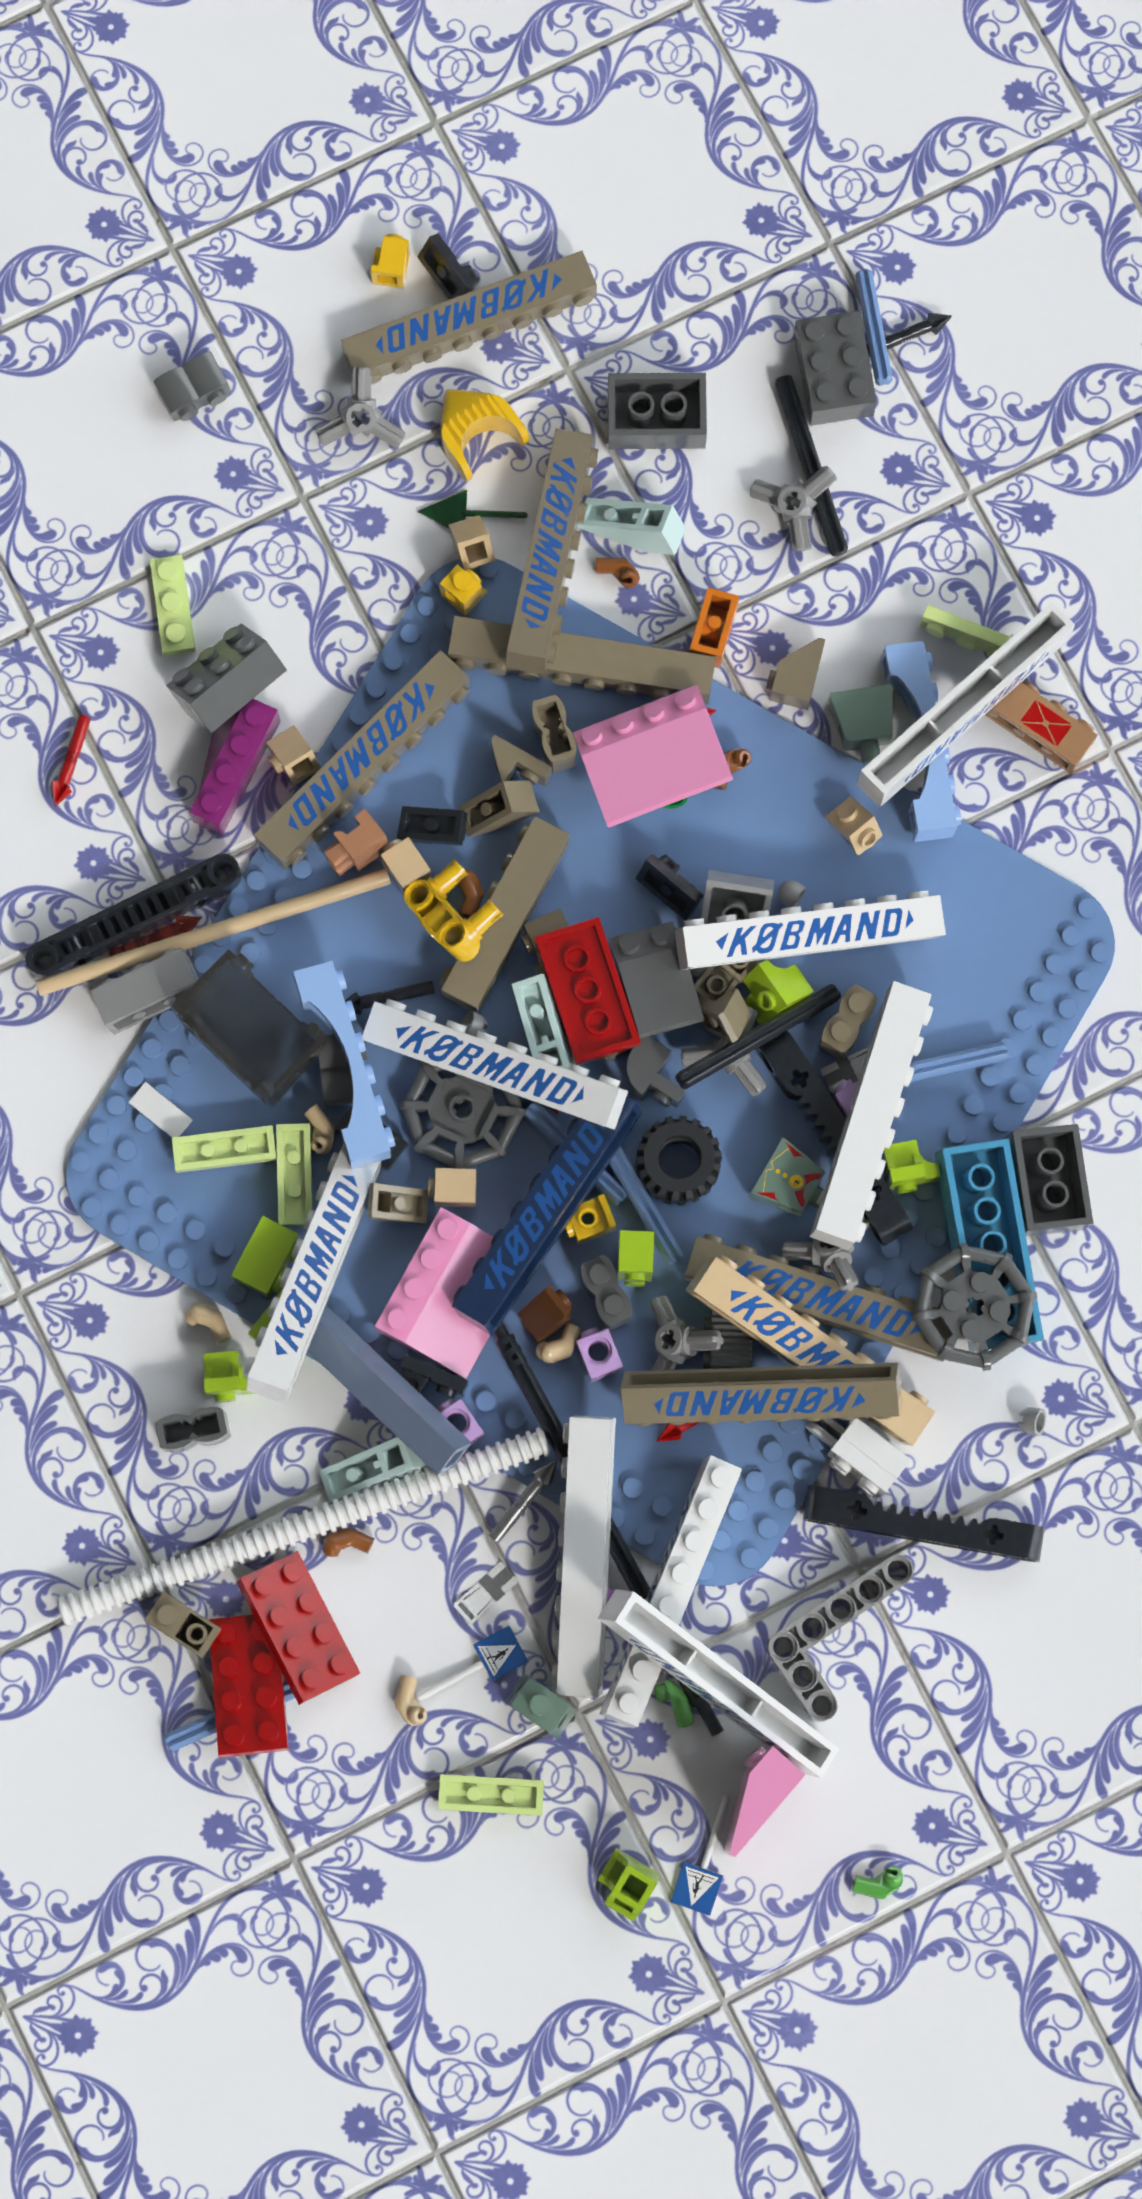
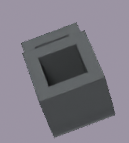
(644, 1071)

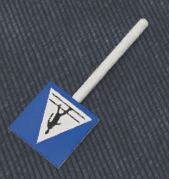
(498, 1654)
(697, 1885)

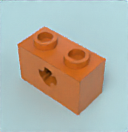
(714, 624)

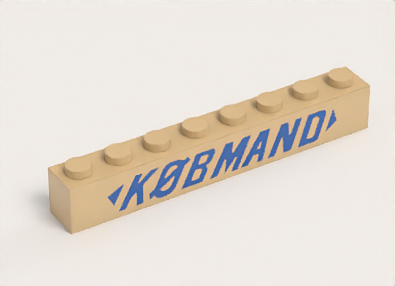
(793, 1336)

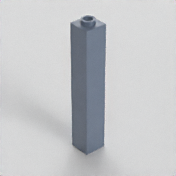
(387, 1394)

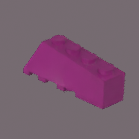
(231, 763)

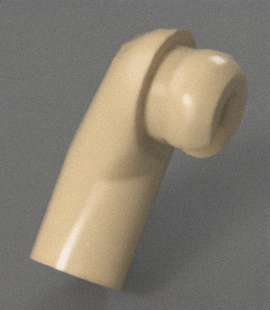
(561, 1348)
(406, 1703)

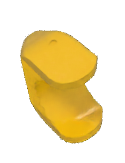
(472, 413)

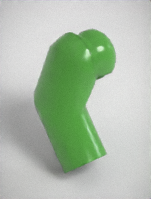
(678, 1700)
(881, 1886)

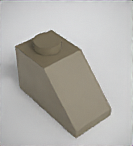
(796, 676)
(500, 807)

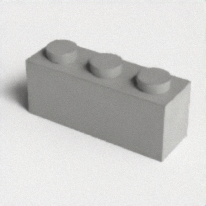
(144, 990)

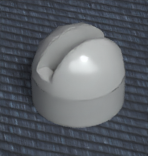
(791, 893)
(474, 1023)
(1033, 1421)

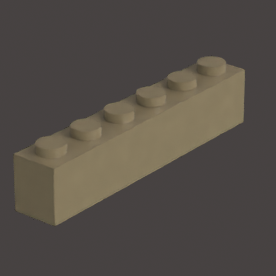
(516, 897)

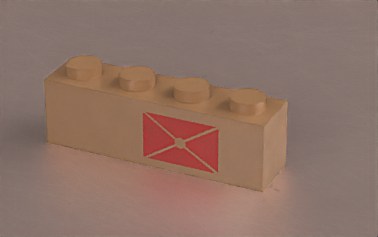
(1044, 726)

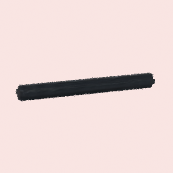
(810, 463)
(758, 1036)

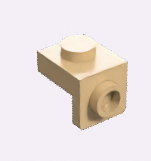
(855, 825)

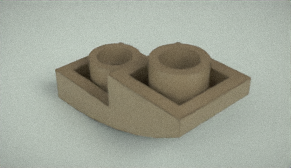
(720, 980)

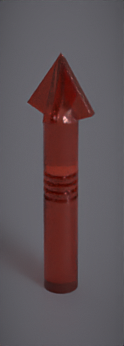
(182, 925)

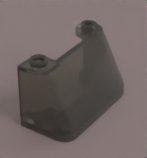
(248, 1028)

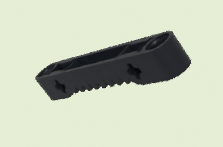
(134, 916)
(784, 1061)
(1016, 1539)

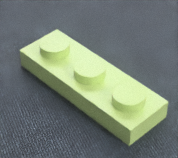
(172, 605)
(966, 633)
(224, 1149)
(294, 1173)
(491, 1795)

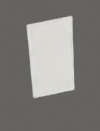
(160, 1111)

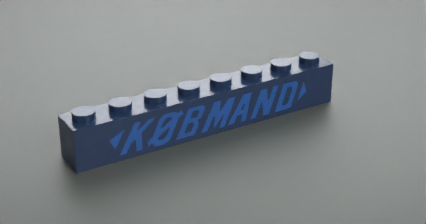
(540, 1219)

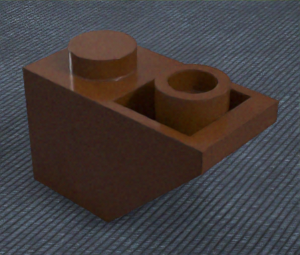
(546, 1314)

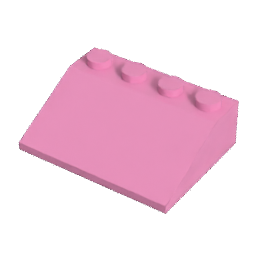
(652, 756)
(421, 1305)
(761, 1791)

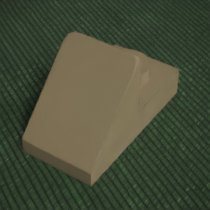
(512, 759)
(725, 1016)
(397, 1204)

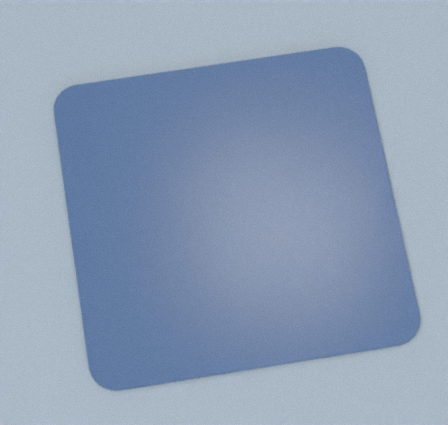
(1012, 969)

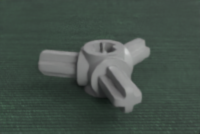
(346, 421)
(806, 493)
(741, 1068)
(826, 1256)
(676, 1340)

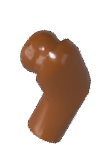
(620, 569)
(736, 760)
(473, 894)
(344, 1538)

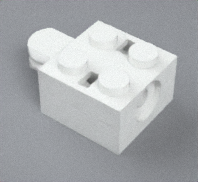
(861, 1455)

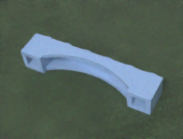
(908, 670)
(321, 992)

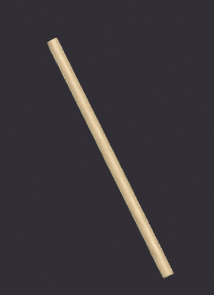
(213, 931)

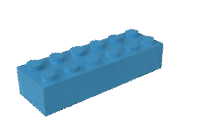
(987, 1214)

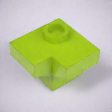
(775, 989)
(907, 1168)
(224, 1376)
(629, 1884)

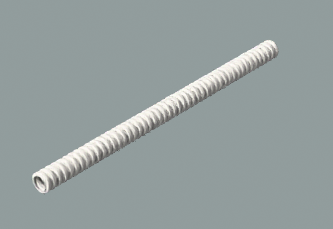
(299, 1527)

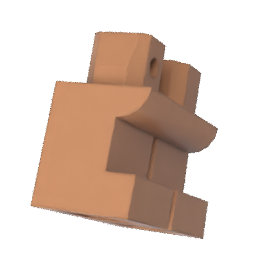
(358, 847)

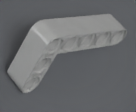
(828, 1625)

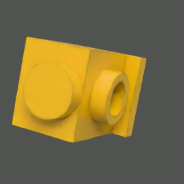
(391, 261)
(462, 589)
(603, 1223)

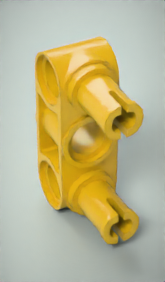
(442, 921)

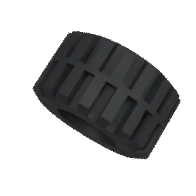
(687, 1133)

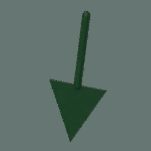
(454, 510)

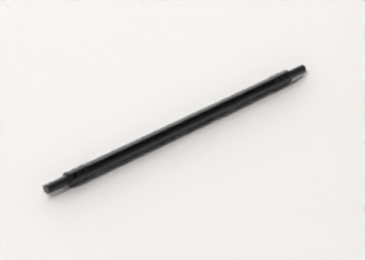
(553, 1430)

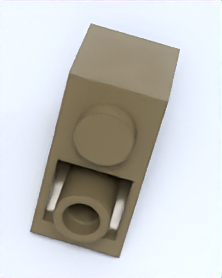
(182, 1624)

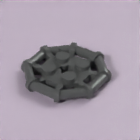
(456, 1129)
(994, 1307)

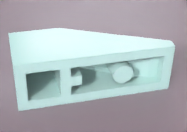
(635, 524)
(542, 1020)
(370, 1468)

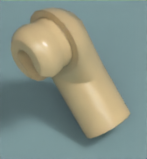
(323, 1130)
(208, 1317)

